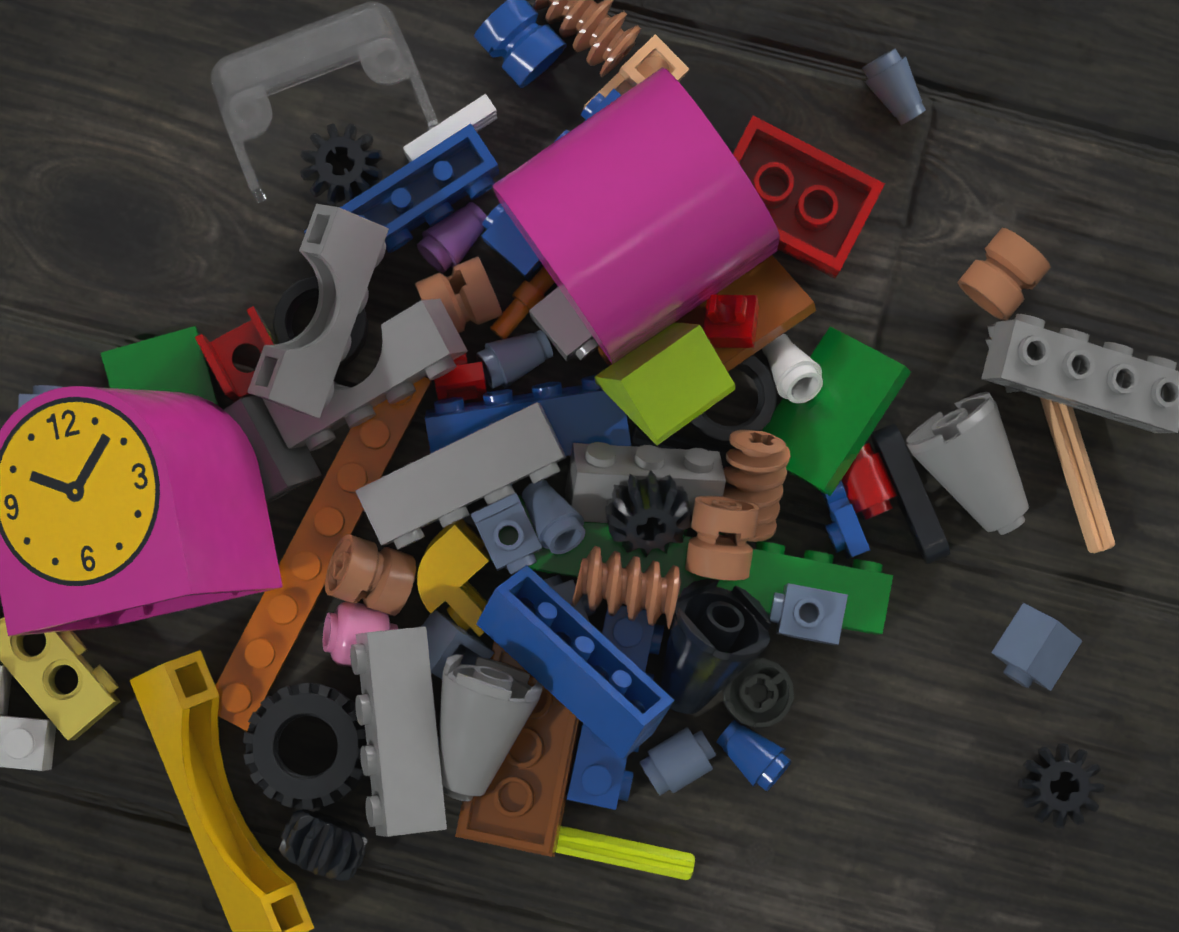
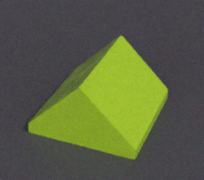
(667, 380)

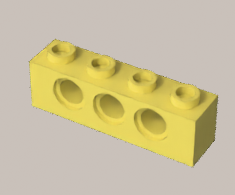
(36, 674)

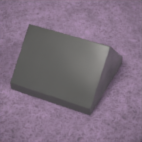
(280, 467)

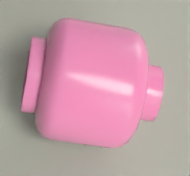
(344, 624)

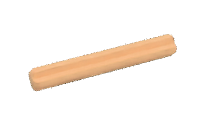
(1079, 476)

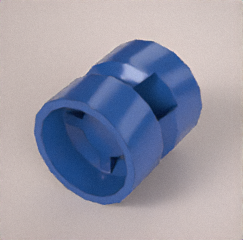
(521, 42)

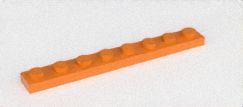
(304, 566)

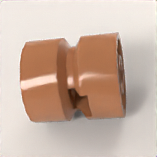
(999, 280)
(464, 294)
(717, 554)
(363, 573)

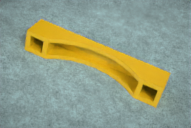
(183, 720)

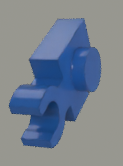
(845, 528)

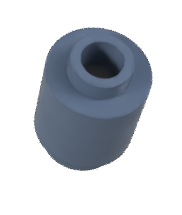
(678, 761)

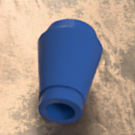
(754, 755)

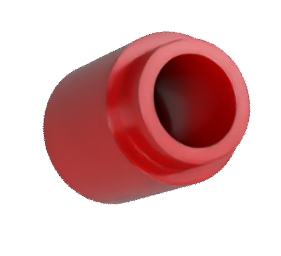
(869, 484)

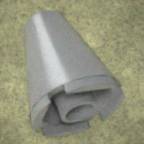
(973, 462)
(480, 721)

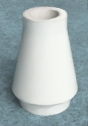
(793, 371)

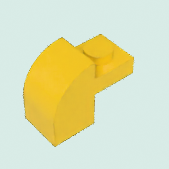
(445, 571)

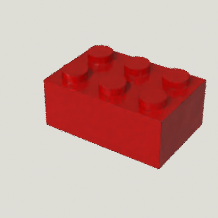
(809, 194)

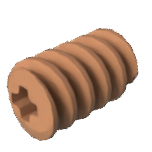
(594, 29)
(757, 475)
(627, 586)

